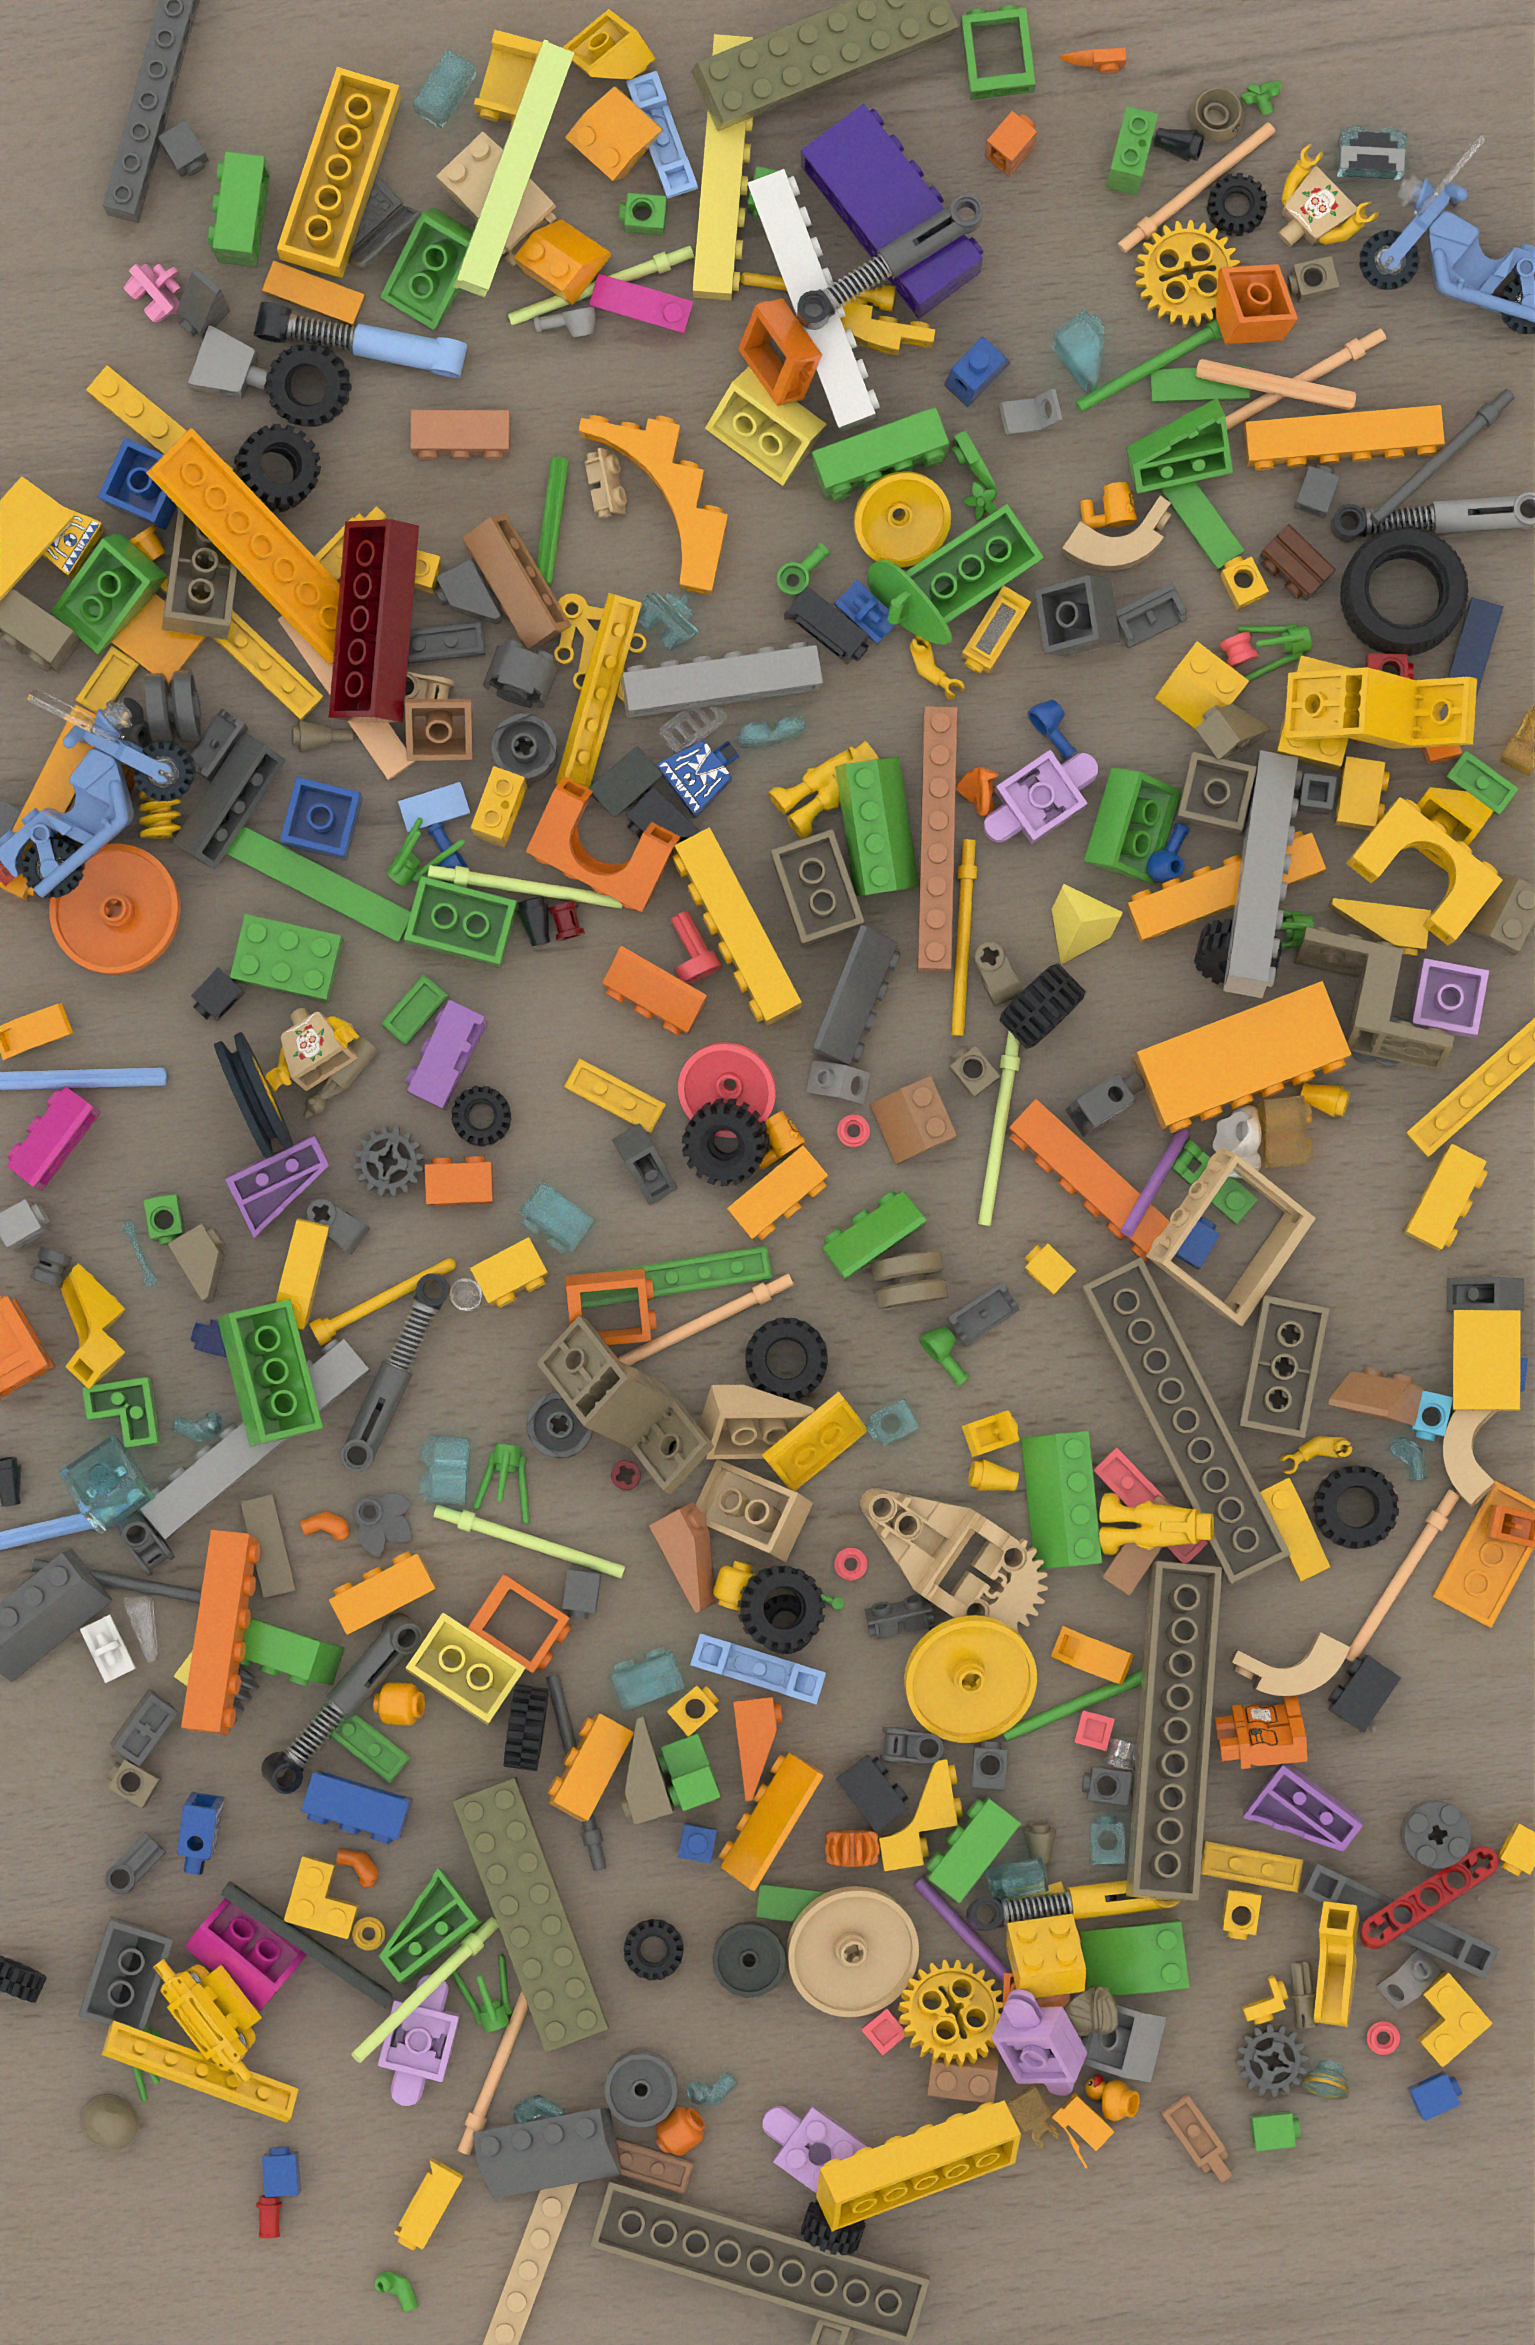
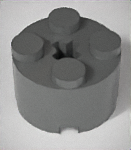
(521, 674)
(532, 731)
(541, 1428)
(1452, 1844)

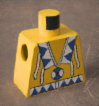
(74, 544)

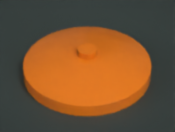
(118, 913)

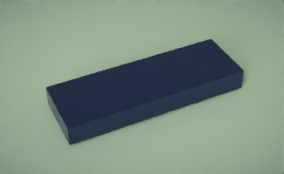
(1475, 640)

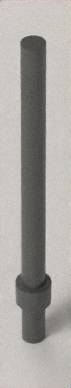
(1484, 417)
(137, 1584)
(591, 1835)

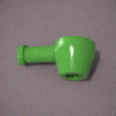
(800, 570)
(938, 1345)

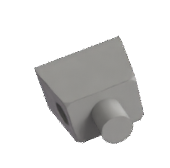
(226, 366)

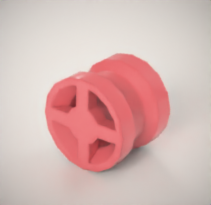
(1239, 649)

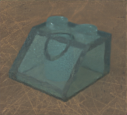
(1080, 348)

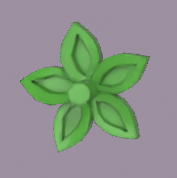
(982, 500)

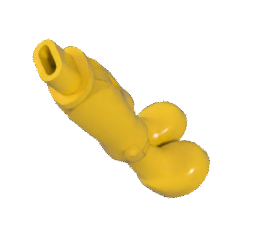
(819, 779)
(1159, 1525)

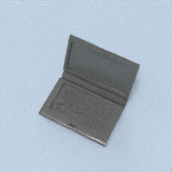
(379, 207)

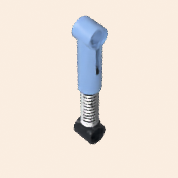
(437, 355)

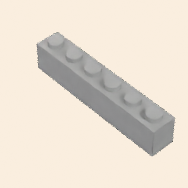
(721, 680)

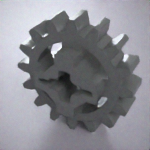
(404, 1165)
(1276, 2045)

